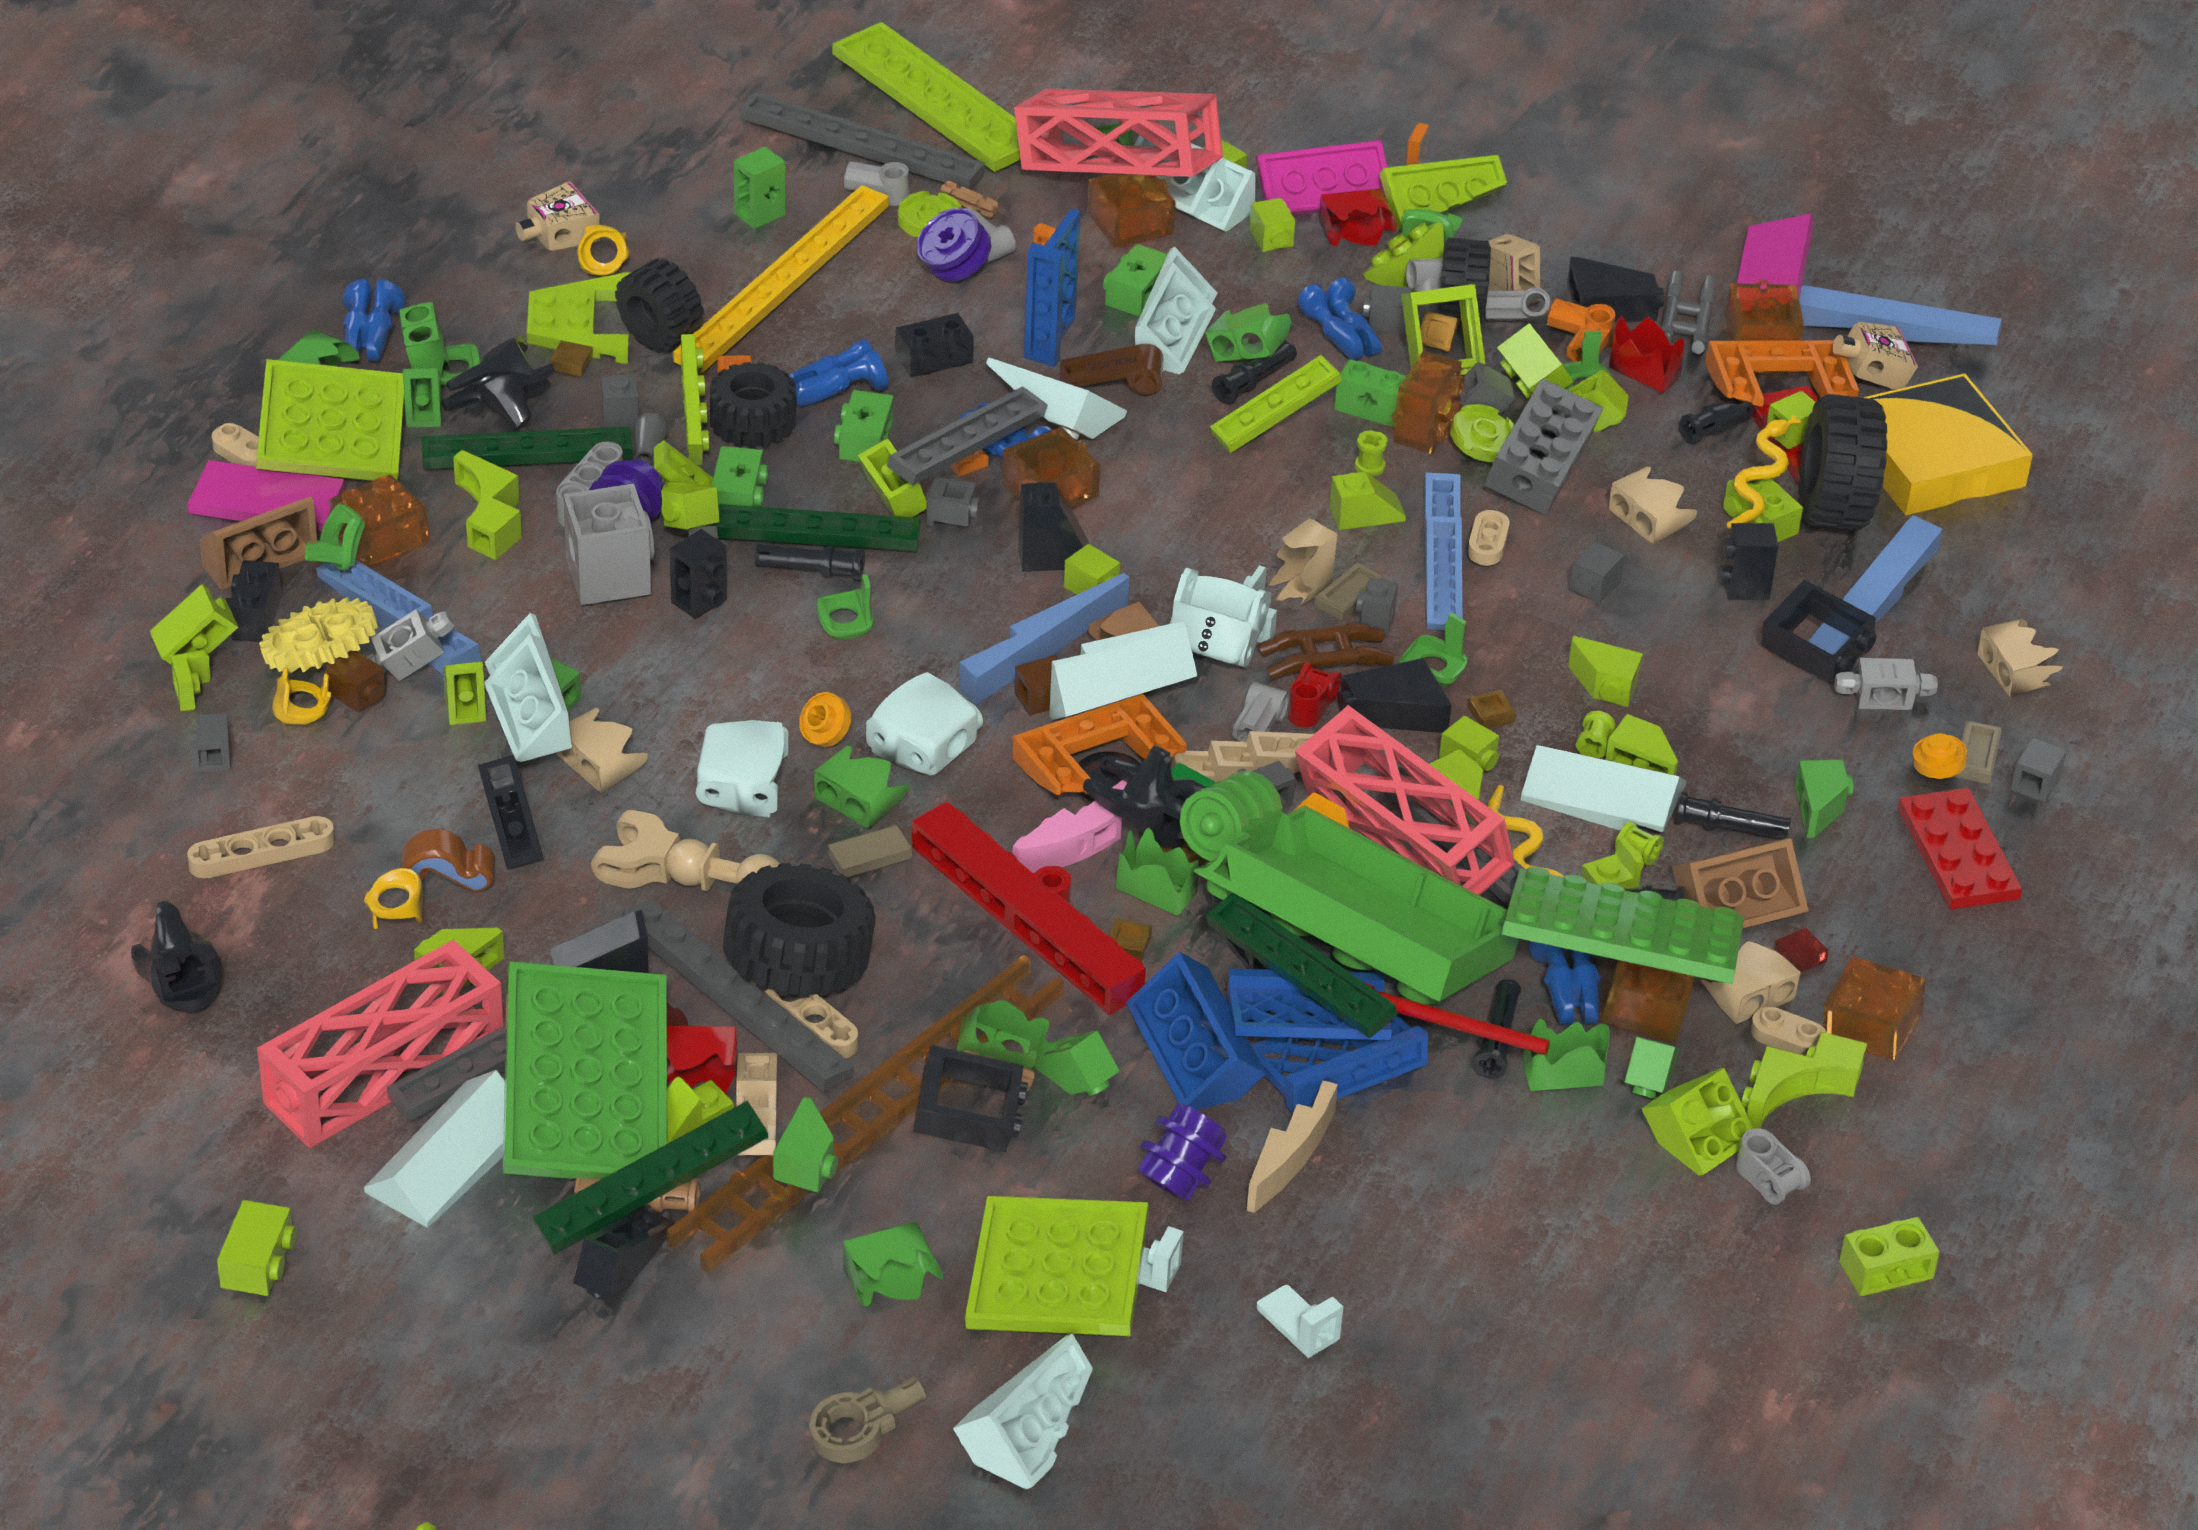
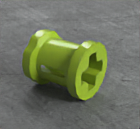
(1371, 452)
(1594, 739)
(1647, 844)

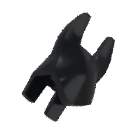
(502, 381)
(1150, 796)
(180, 963)

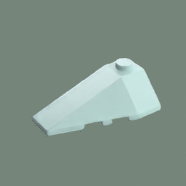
(1068, 406)
(1023, 1419)

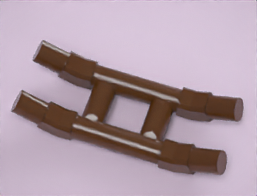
(1339, 634)

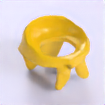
(586, 260)
(292, 714)
(397, 878)

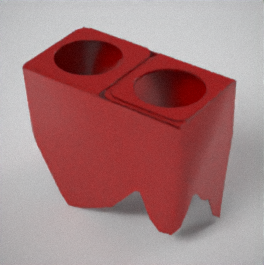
(1360, 227)
(1646, 354)
(702, 1054)

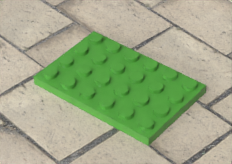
(1624, 924)
(583, 1070)

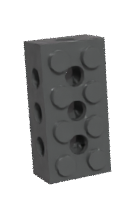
(1536, 480)

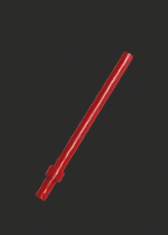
(1468, 1024)

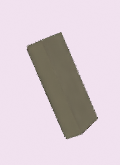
(1341, 596)
(1981, 747)
(869, 851)

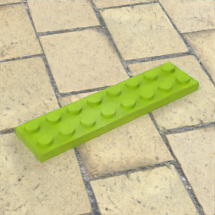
(932, 94)

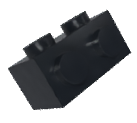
(934, 345)
(1749, 561)
(698, 574)
(255, 599)

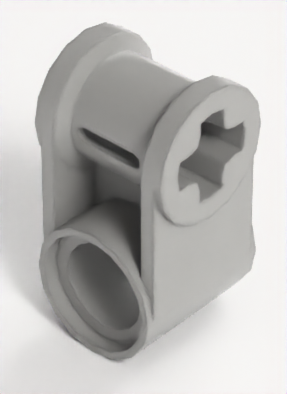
(1768, 1166)

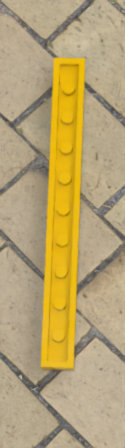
(786, 274)

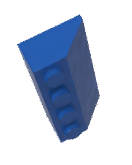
(1193, 1035)

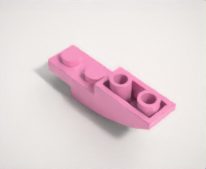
(1069, 837)

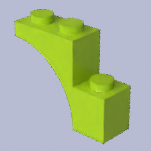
(495, 521)
(1784, 1075)

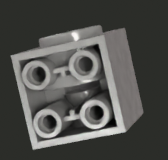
(608, 544)

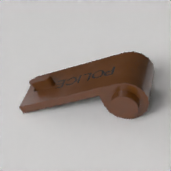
(1138, 363)

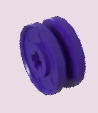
(954, 244)

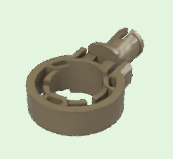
(869, 1407)

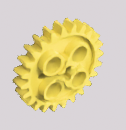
(318, 635)

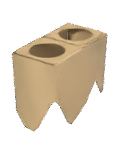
(1649, 505)
(1307, 574)
(2013, 659)
(598, 751)
(1759, 981)

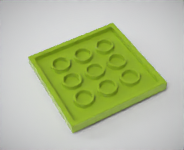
(330, 420)
(1057, 1266)

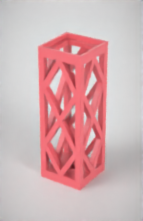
(1045, 116)
(1342, 747)
(293, 1082)

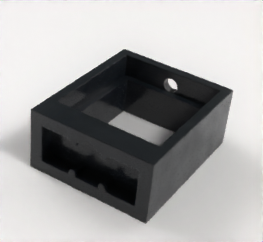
(1828, 608)
(966, 1125)

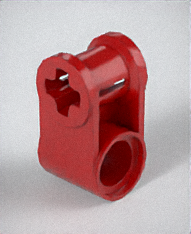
(1312, 695)

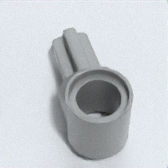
(1423, 276)

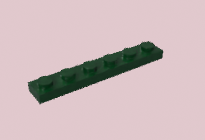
(523, 447)
(818, 527)
(1302, 965)
(650, 1177)

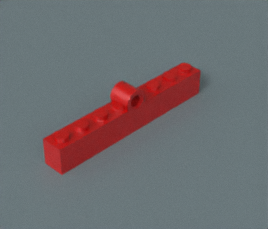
(1029, 906)

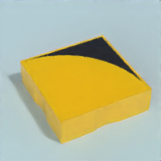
(1947, 446)

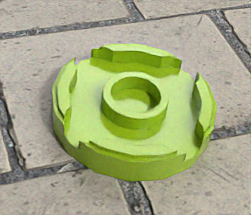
(920, 208)
(1480, 431)

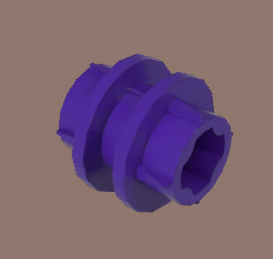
(636, 472)
(1182, 1151)

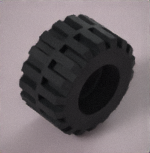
(1465, 264)
(659, 304)
(752, 404)

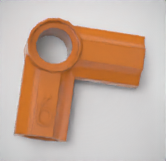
(1580, 319)

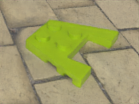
(569, 315)

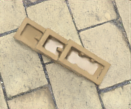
(1259, 750)
(758, 1085)
(1289, 1150)

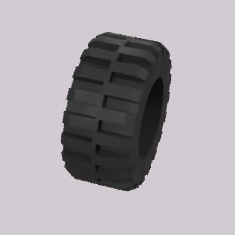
(1842, 462)
(799, 930)

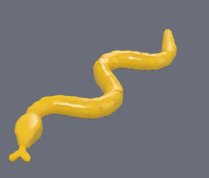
(1773, 429)
(1522, 825)

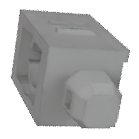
(411, 642)
(1885, 683)

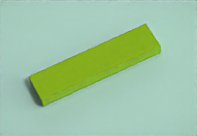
(1275, 403)

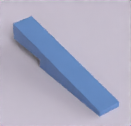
(1916, 322)
(1442, 548)
(1885, 578)
(391, 604)
(1039, 637)

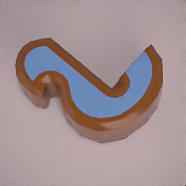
(447, 856)

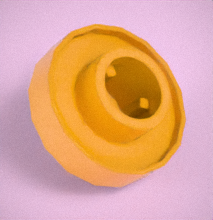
(825, 719)
(1939, 756)

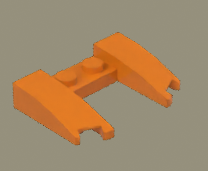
(1734, 364)
(1047, 749)

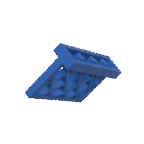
(1051, 291)
(1262, 990)
(1351, 1070)

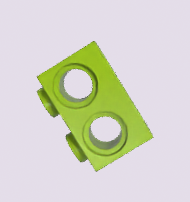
(1889, 1256)

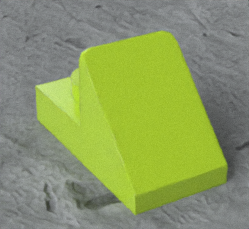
(678, 468)
(693, 1107)

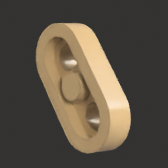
(235, 444)
(1488, 537)
(1785, 1030)

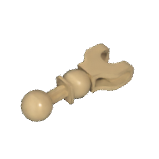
(658, 854)

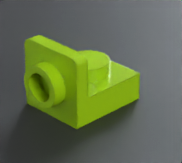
(188, 673)
(1621, 868)

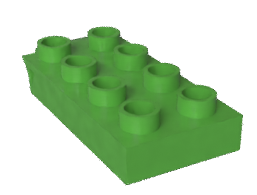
(1344, 889)

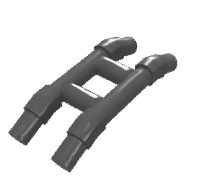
(1702, 310)

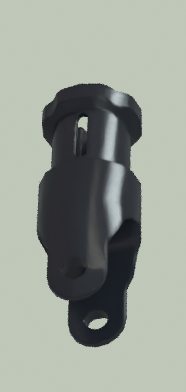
(1714, 419)

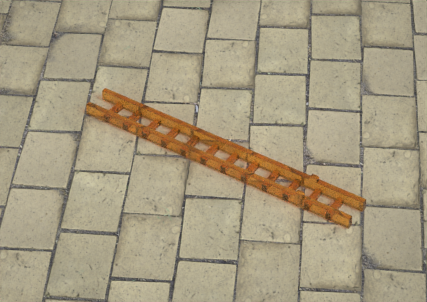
(866, 1134)

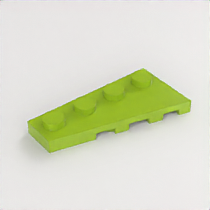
(1441, 184)
(693, 387)

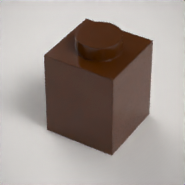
(356, 681)
(1034, 685)

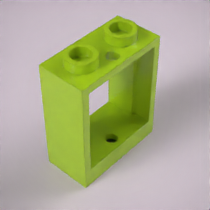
(1469, 316)

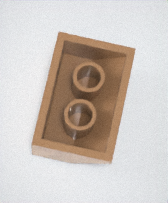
(268, 537)
(1752, 880)

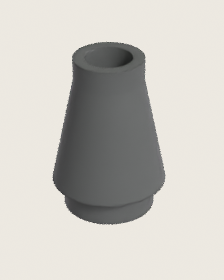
(648, 432)

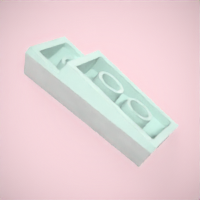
(1215, 195)
(1176, 312)
(1120, 669)
(528, 694)
(1601, 789)
(446, 1153)

